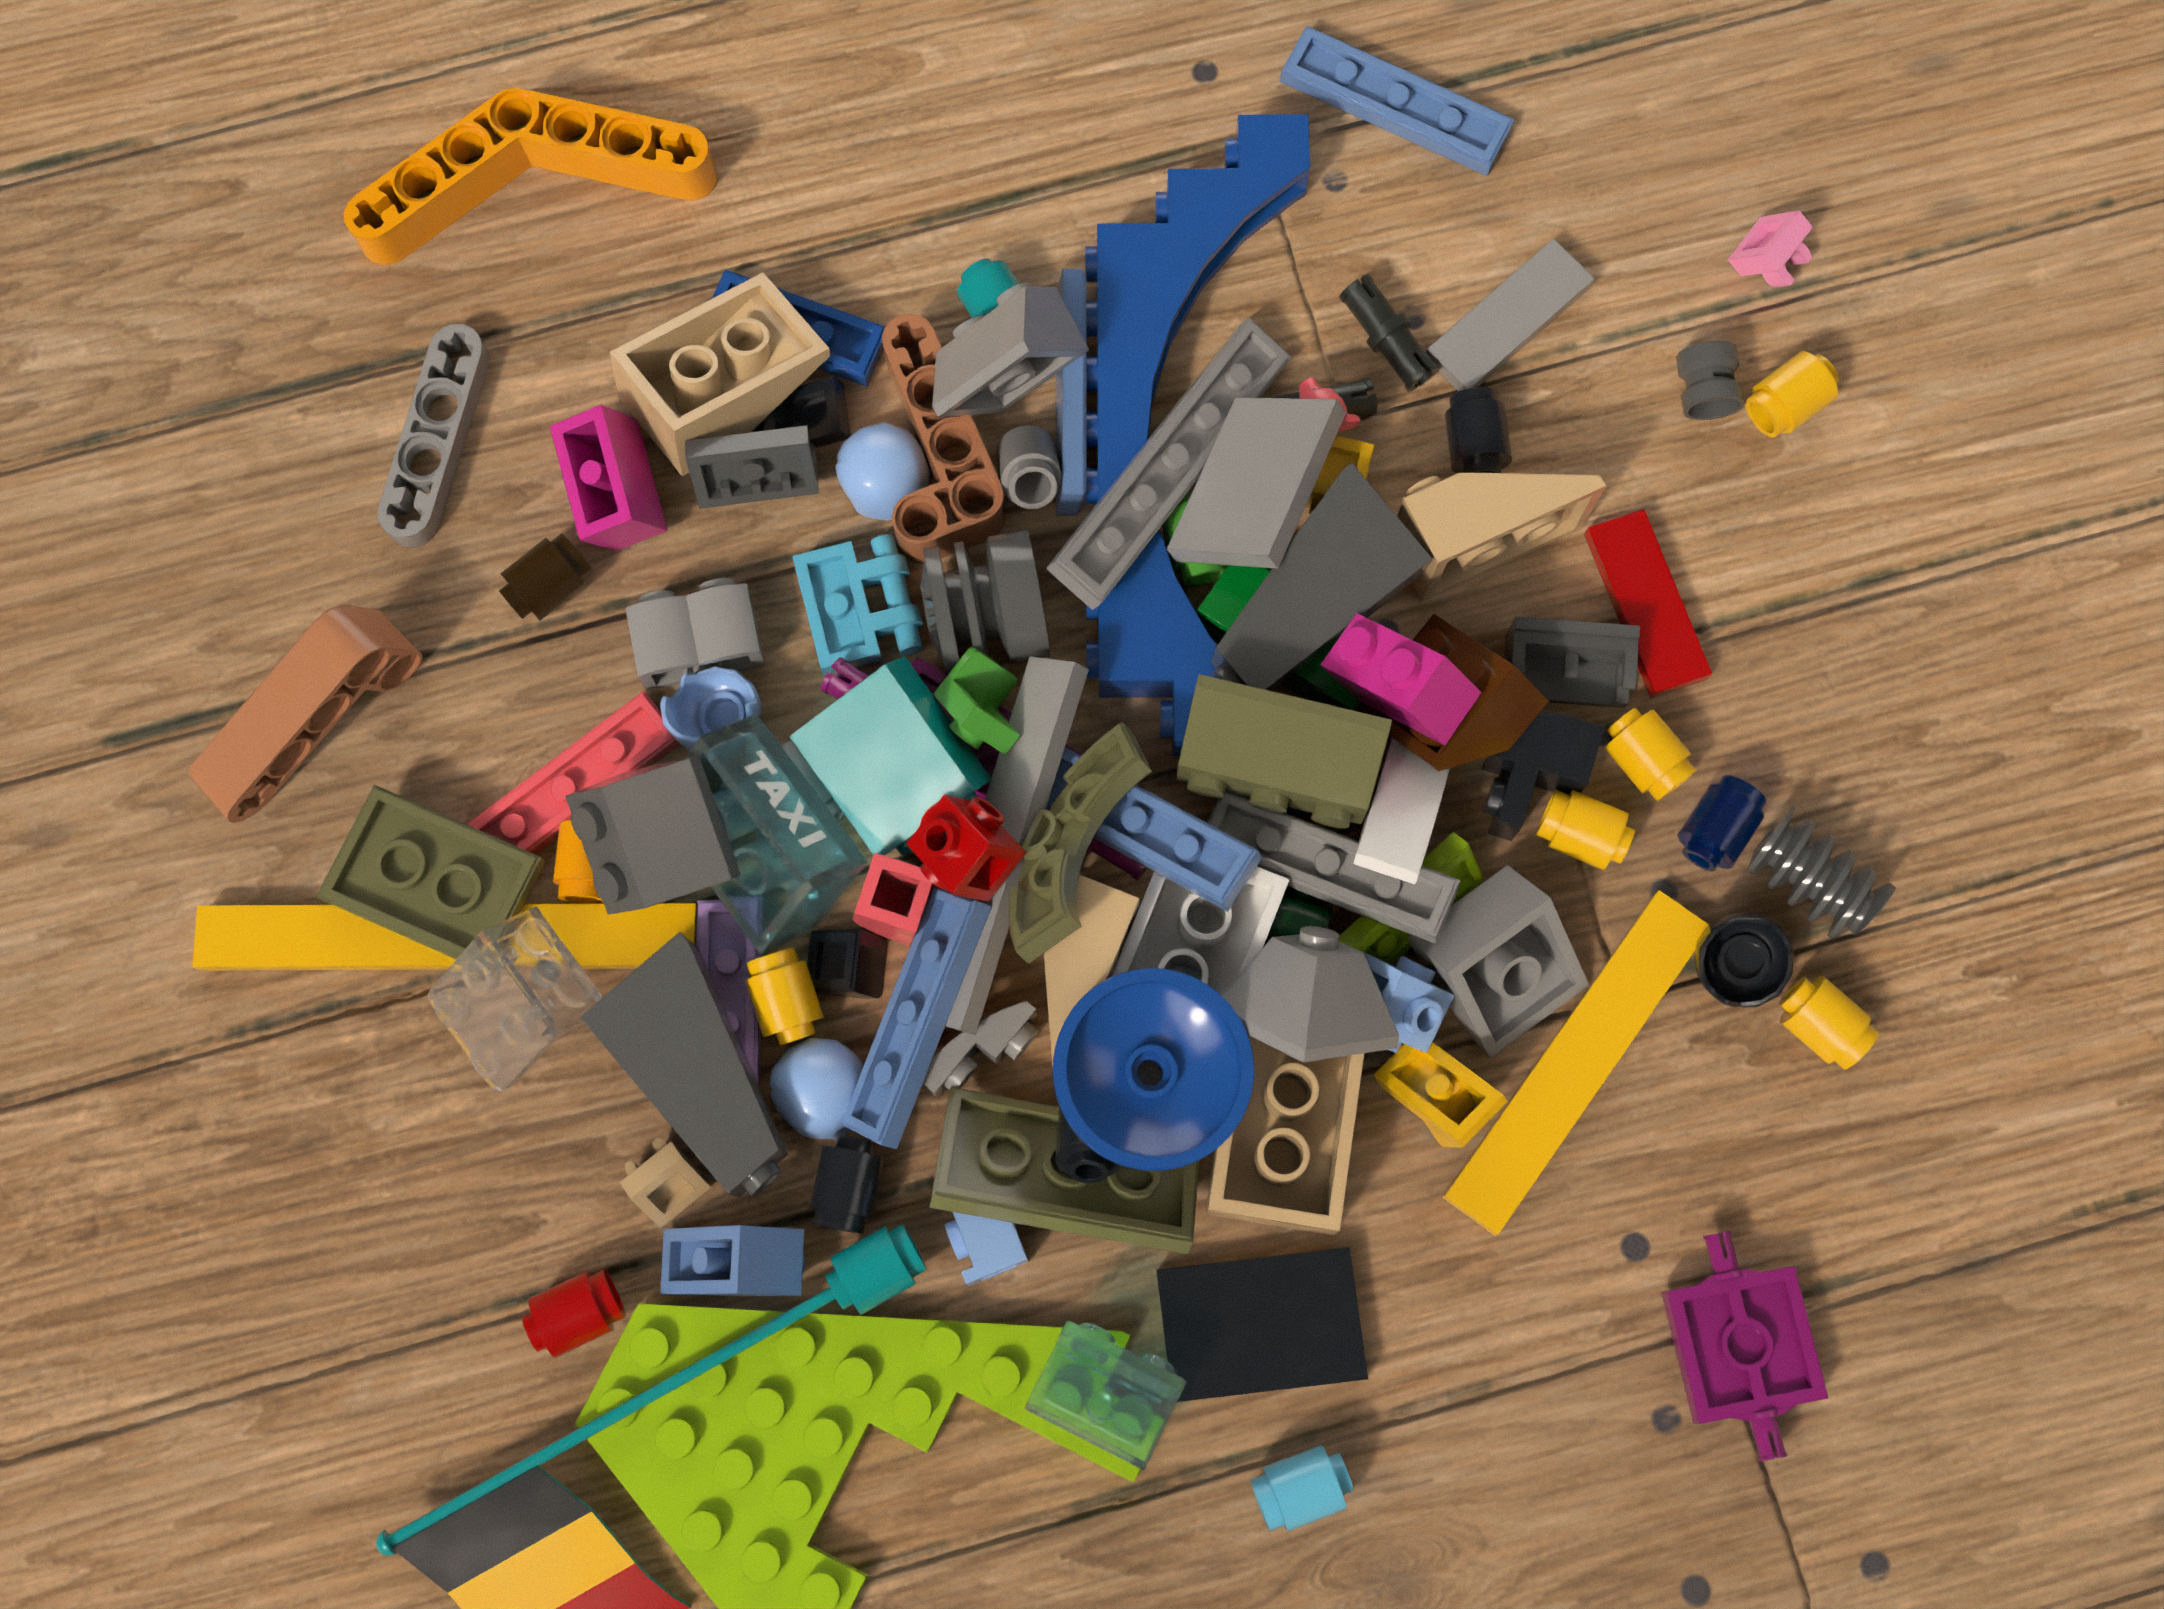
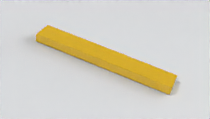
(1576, 1063)

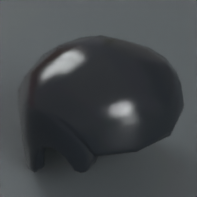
(1744, 959)

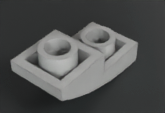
(997, 1035)

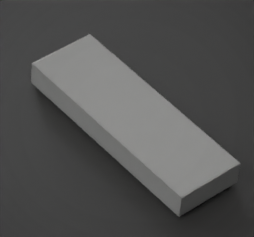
(1510, 317)

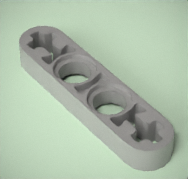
(424, 433)

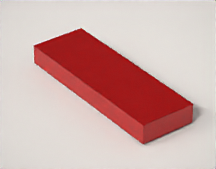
(1648, 598)

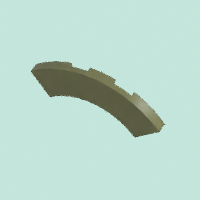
(1046, 894)

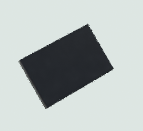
(1262, 1323)

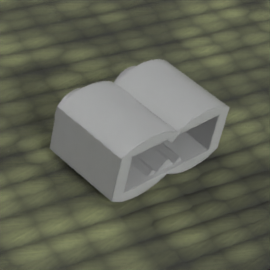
(693, 632)

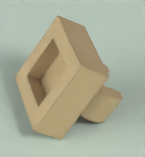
(664, 1183)

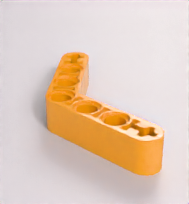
(670, 163)

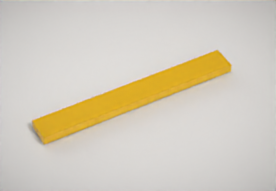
(338, 940)

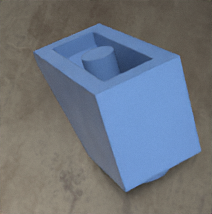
(732, 1261)

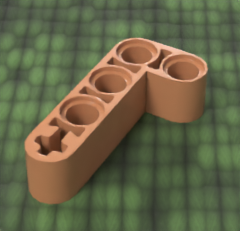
(956, 480)
(299, 704)

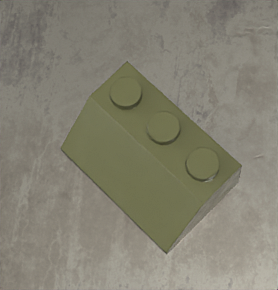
(1281, 751)

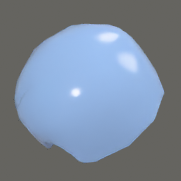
(880, 468)
(707, 703)
(815, 1086)

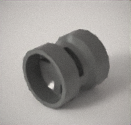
(1710, 380)

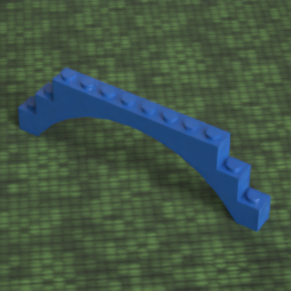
(1145, 290)

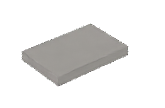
(1256, 481)

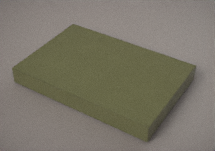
(427, 874)

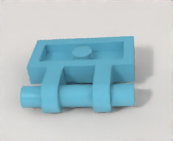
(839, 609)

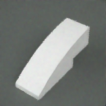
(1400, 815)

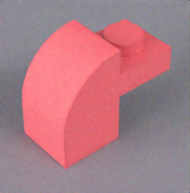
(893, 899)

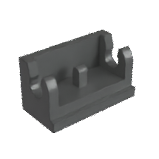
(1575, 659)

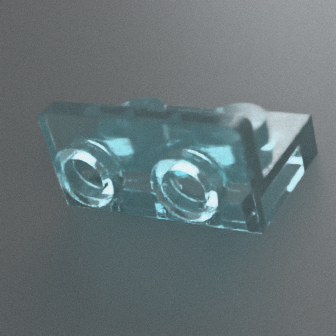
(1106, 1393)

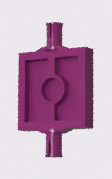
(1744, 1345)

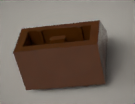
(1495, 719)

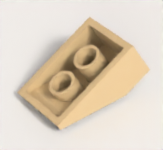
(716, 367)
(1491, 519)
(1090, 951)

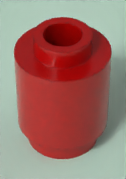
(573, 1313)

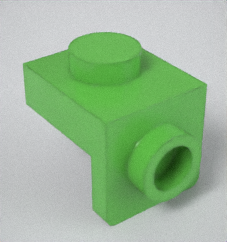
(972, 698)

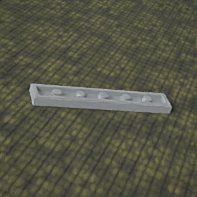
(1165, 466)
(1019, 790)

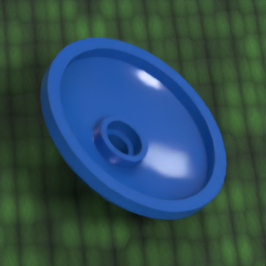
(1193, 1042)

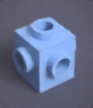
(1411, 1000)

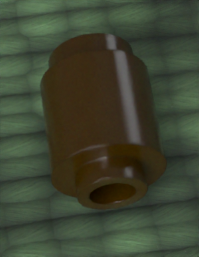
(544, 577)

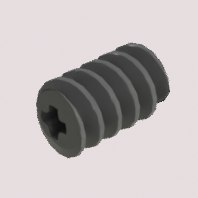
(1820, 877)

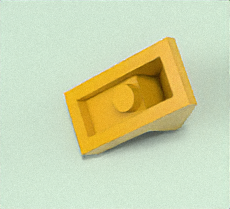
(1441, 1093)

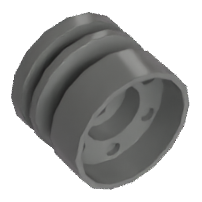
(986, 600)

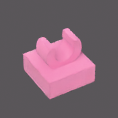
(1772, 244)

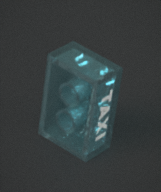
(781, 834)

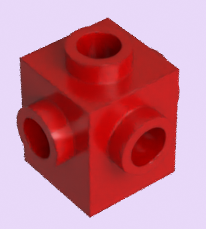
(965, 847)

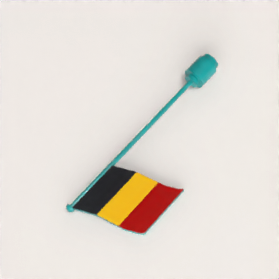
(538, 1545)

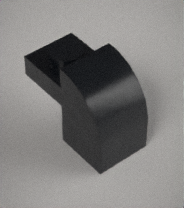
(1550, 755)

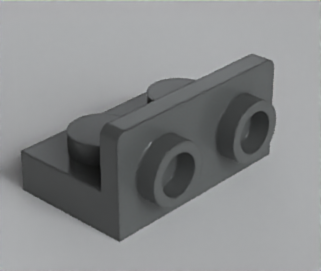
(752, 466)

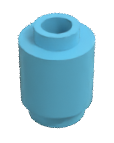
(1302, 1489)

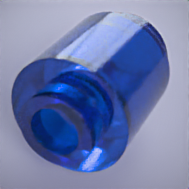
(1722, 823)

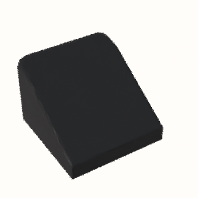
(847, 963)

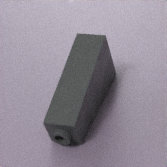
(1339, 564)
(687, 1060)

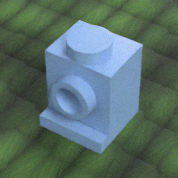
(989, 1243)

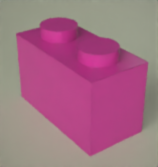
(608, 478)
(1401, 678)

